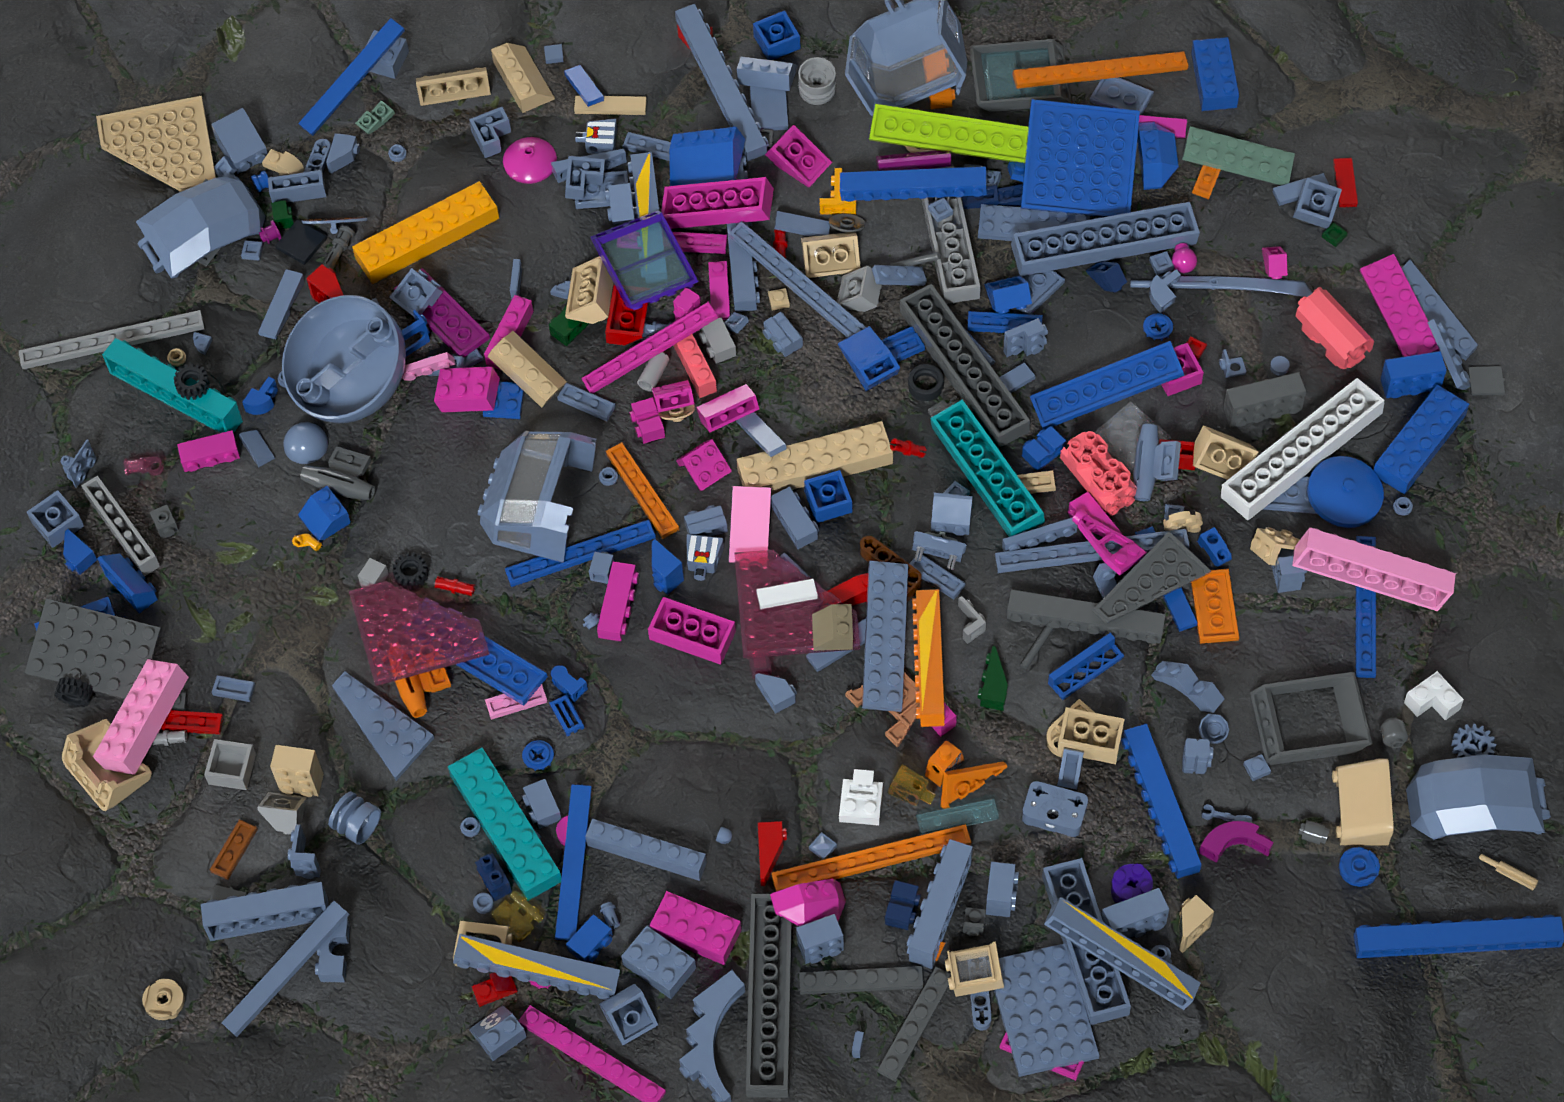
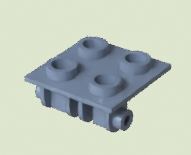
(78, 467)

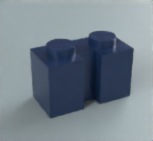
(901, 906)

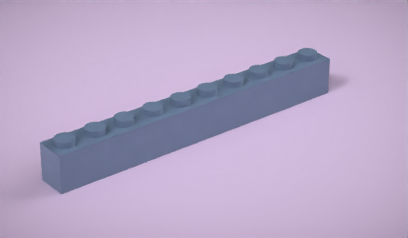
(720, 80)
(742, 265)

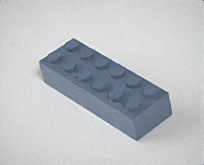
(940, 903)
(264, 911)

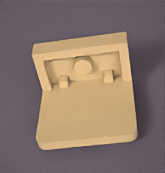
(1269, 542)

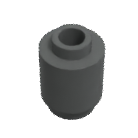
(1313, 832)

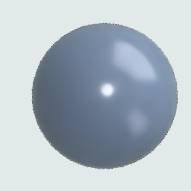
(305, 443)

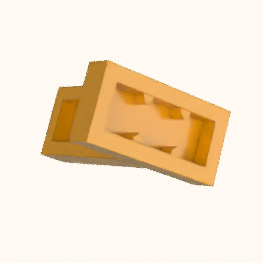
(834, 204)

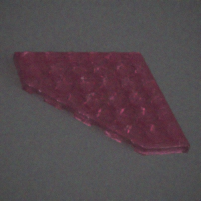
(779, 628)
(412, 633)

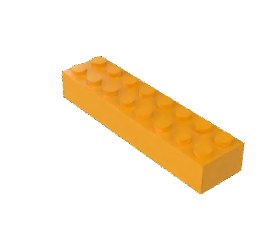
(425, 232)

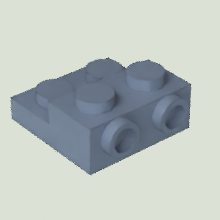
(416, 292)
(1026, 337)

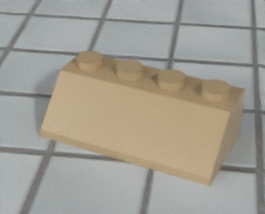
(521, 76)
(453, 86)
(589, 292)
(526, 368)

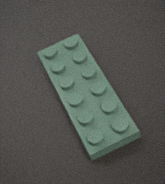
(1238, 156)

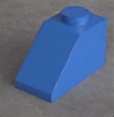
(77, 553)

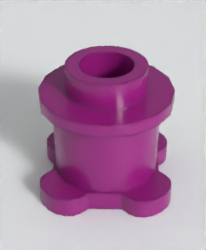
(269, 233)

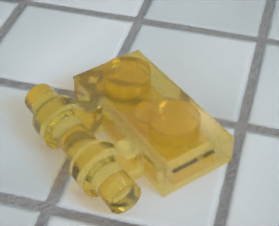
(509, 916)

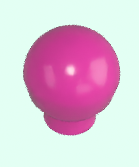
(1184, 258)

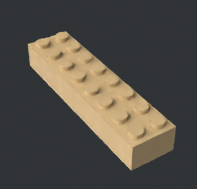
(845, 451)

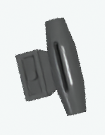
(342, 475)

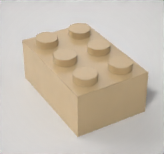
(1092, 733)
(297, 770)

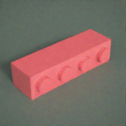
(696, 366)

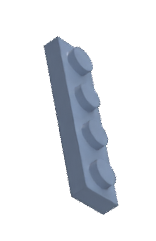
(1450, 357)
(1040, 535)

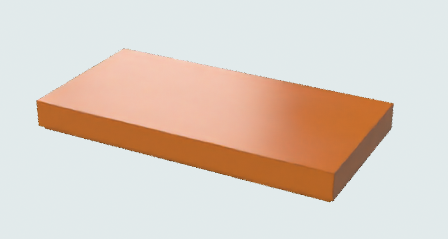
(1215, 607)

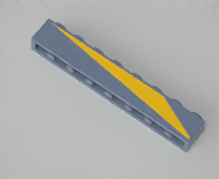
(643, 183)
(1122, 953)
(536, 966)

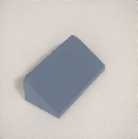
(256, 447)

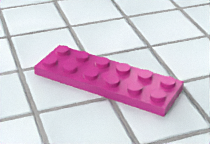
(1399, 307)

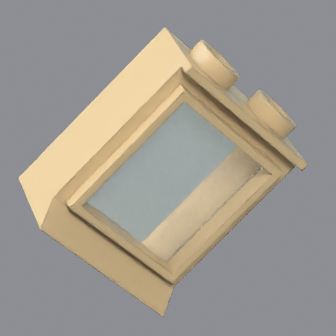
(974, 970)

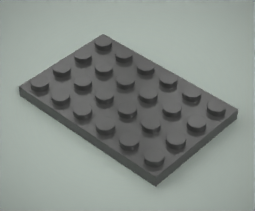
(91, 648)

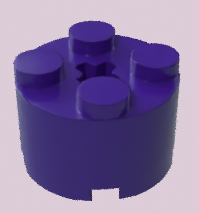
(1127, 877)

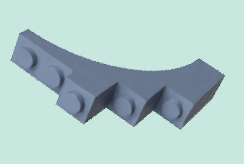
(713, 1006)

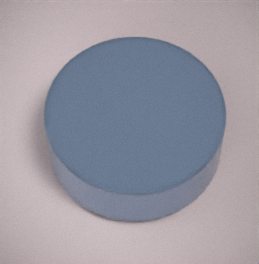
(1279, 365)
(483, 903)

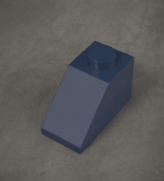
(1107, 275)

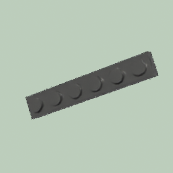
(861, 980)
(915, 1024)

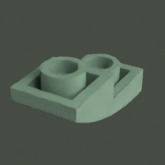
(376, 118)

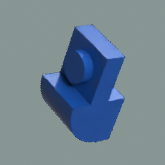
(261, 401)

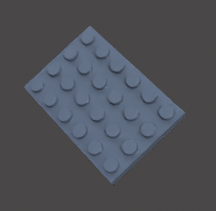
(1044, 1011)

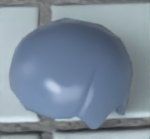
(1214, 728)

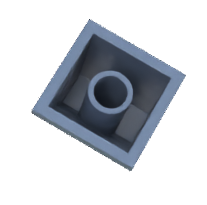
(239, 140)

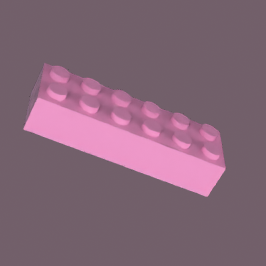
(140, 717)

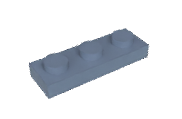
(899, 275)

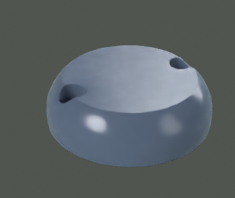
(344, 359)

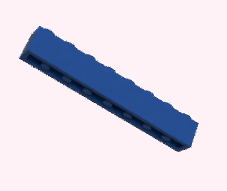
(913, 184)
(1161, 801)

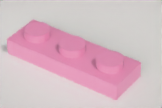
(428, 366)
(504, 705)

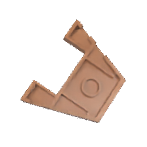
(905, 717)

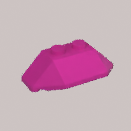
(809, 901)

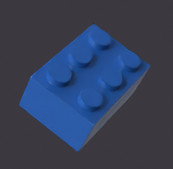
(1412, 374)

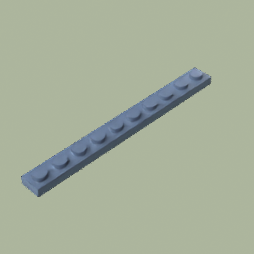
(795, 280)
(1074, 552)

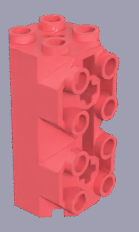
(1334, 328)
(1098, 472)

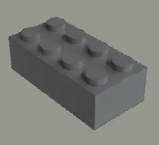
(1264, 400)

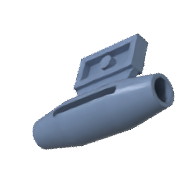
(1154, 461)

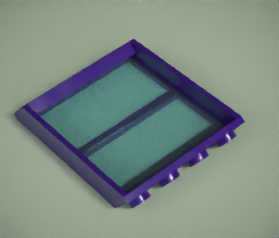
(644, 260)

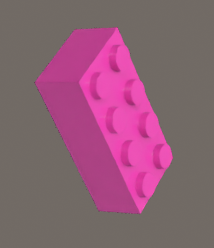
(691, 630)
(696, 927)

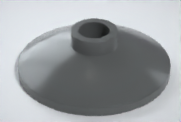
(846, 223)

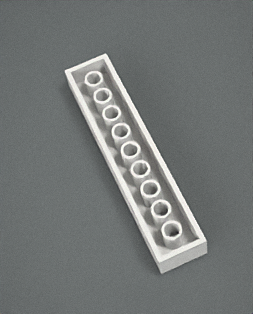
(1302, 449)

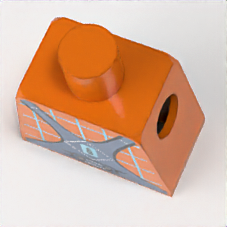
(944, 759)

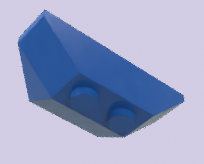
(1156, 154)

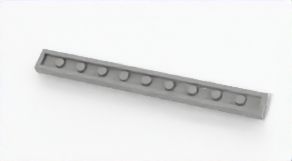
(100, 341)

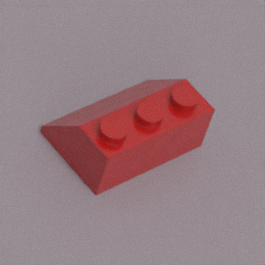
(623, 323)

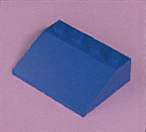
(705, 156)

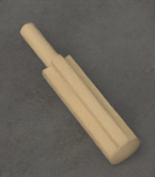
(1511, 872)

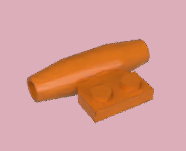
(412, 689)

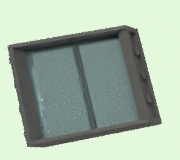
(994, 69)

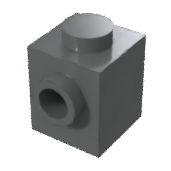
(164, 521)

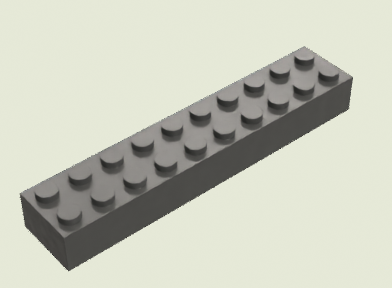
(964, 366)
(768, 1001)

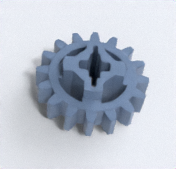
(1476, 737)

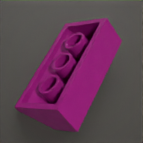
(914, 161)

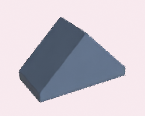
(1070, 768)

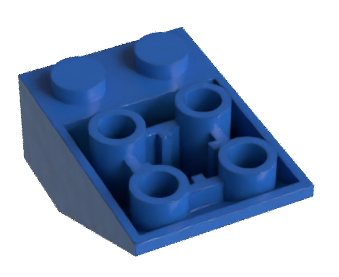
(869, 358)

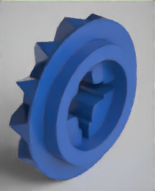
(1162, 321)
(538, 747)

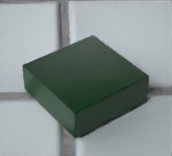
(1334, 234)

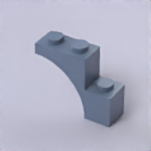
(1182, 678)

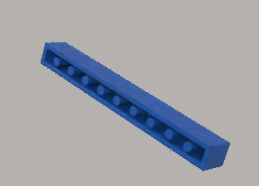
(1459, 936)

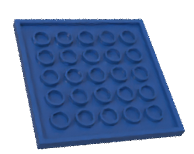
(1079, 159)

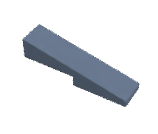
(612, 159)
(280, 306)

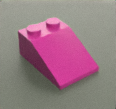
(798, 157)

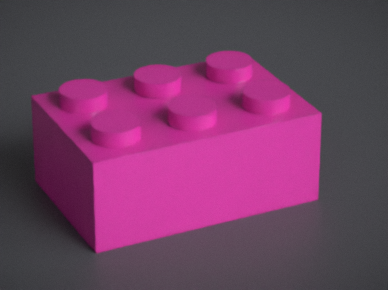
(466, 389)

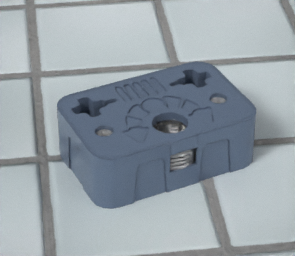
(1054, 803)

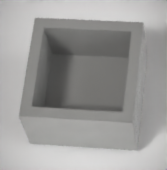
(230, 764)

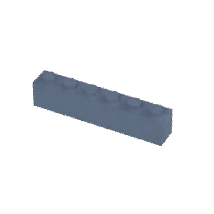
(646, 849)

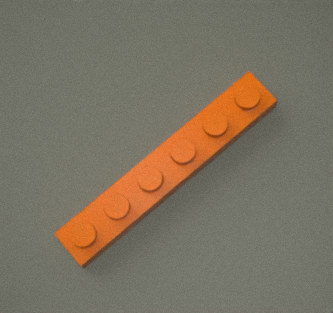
(642, 490)

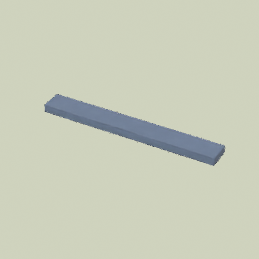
(285, 968)

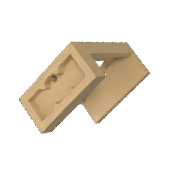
(501, 932)

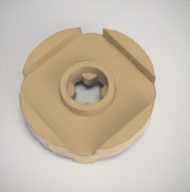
(1184, 520)
(169, 1009)

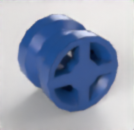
(260, 181)

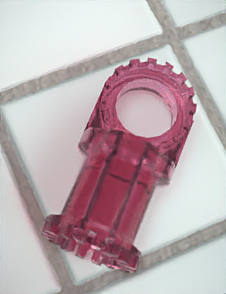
(143, 465)

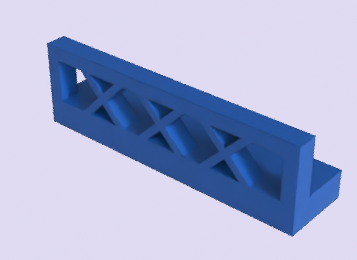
(1080, 661)

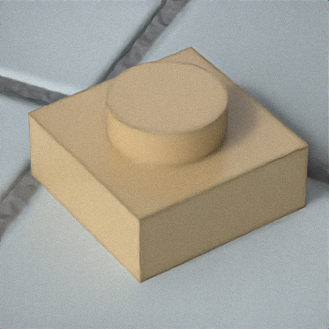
(778, 299)

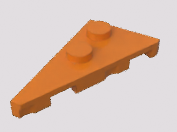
(964, 781)

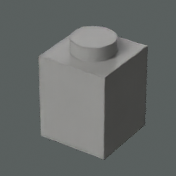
(372, 573)

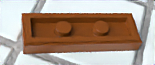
(233, 849)

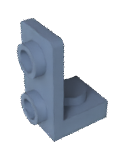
(1104, 579)

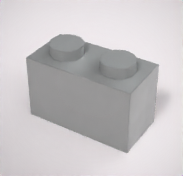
(718, 341)

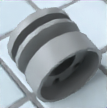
(817, 81)

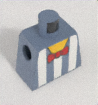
(599, 136)
(703, 554)

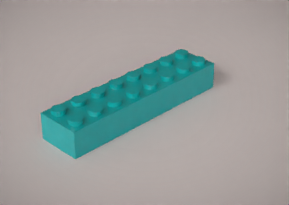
(158, 381)
(987, 469)
(505, 824)

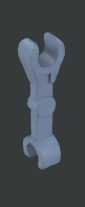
(1225, 816)

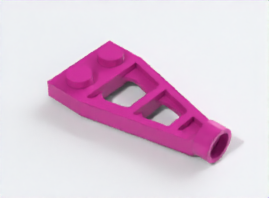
(1122, 559)

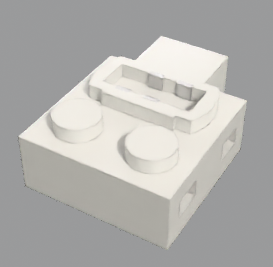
(861, 799)

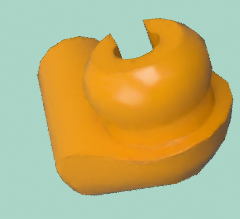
(306, 540)

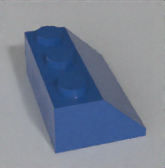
(128, 581)

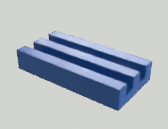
(574, 728)

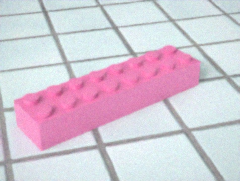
(1374, 569)

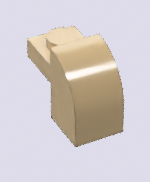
(282, 163)

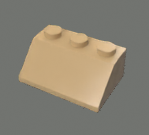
(830, 254)
(1221, 453)

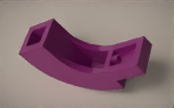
(1232, 834)

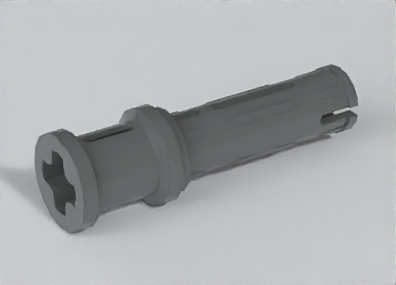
(339, 245)

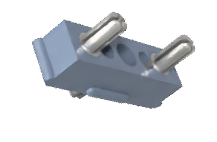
(942, 547)

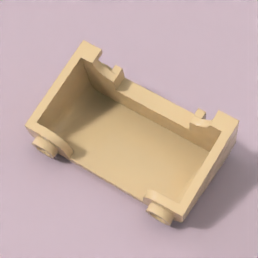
(102, 785)
(1364, 803)

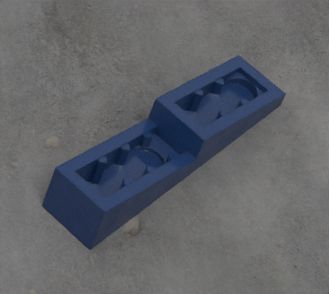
(1002, 197)

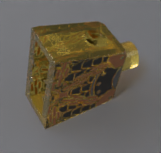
(910, 787)

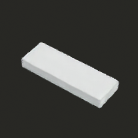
(786, 593)

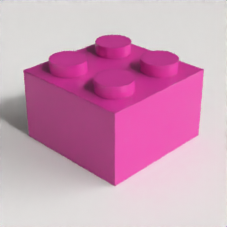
(1192, 371)

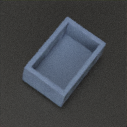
(1137, 914)
(658, 962)

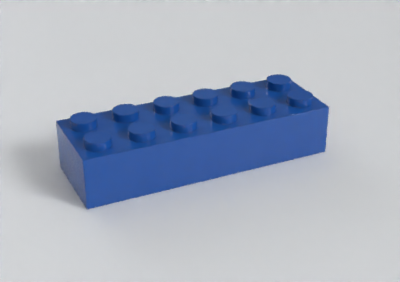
(1421, 439)

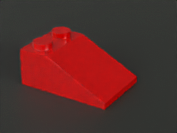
(323, 284)

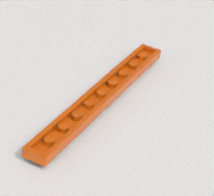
(1100, 70)
(870, 858)

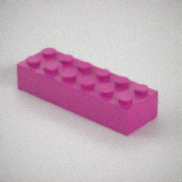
(717, 203)

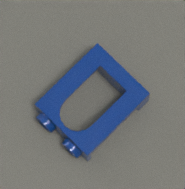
(418, 326)

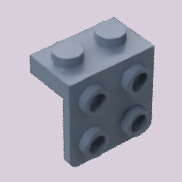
(302, 863)

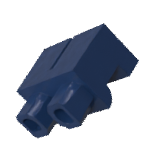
(493, 877)

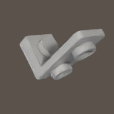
(974, 629)

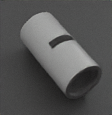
(653, 371)

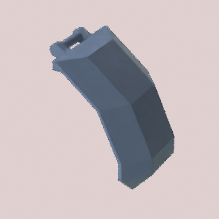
(198, 223)
(1477, 796)

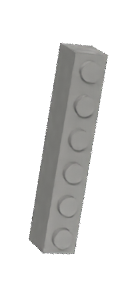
(120, 526)

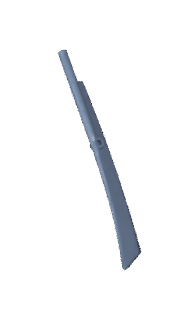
(1290, 287)

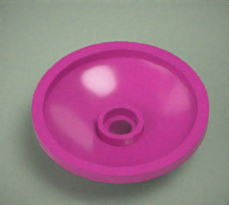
(529, 167)

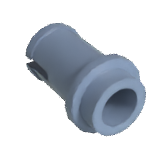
(608, 911)

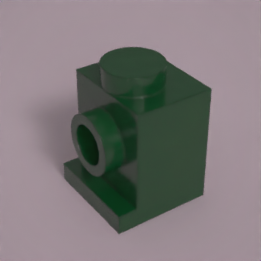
(282, 215)

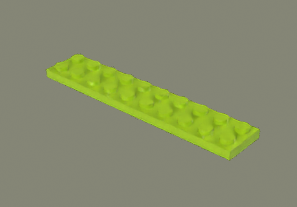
(949, 133)

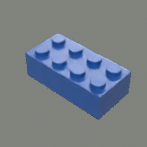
(1215, 74)

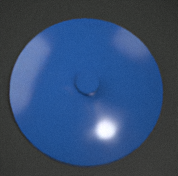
(1345, 491)

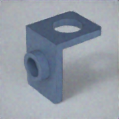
(1225, 364)

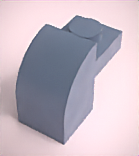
(1159, 291)

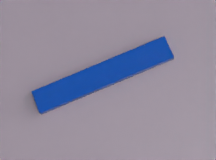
(1176, 601)

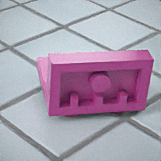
(705, 464)

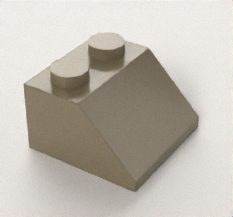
(833, 628)

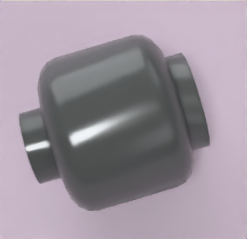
(1393, 733)

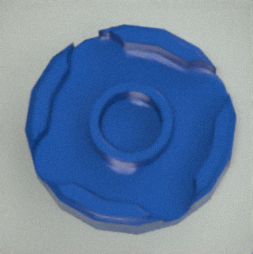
(1359, 866)

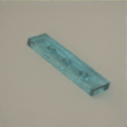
(957, 816)

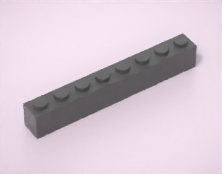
(1078, 616)

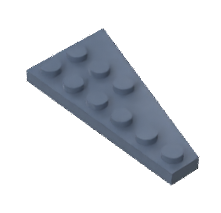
(1436, 309)
(388, 730)

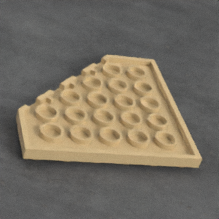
(162, 141)

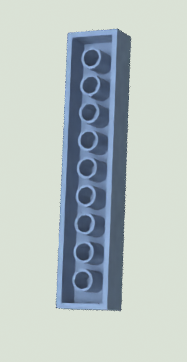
(1104, 238)

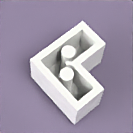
(1434, 693)

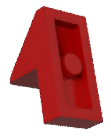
(493, 989)

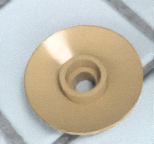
(677, 414)

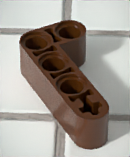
(873, 550)

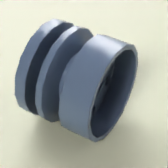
(354, 818)

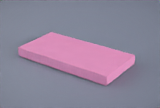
(749, 520)

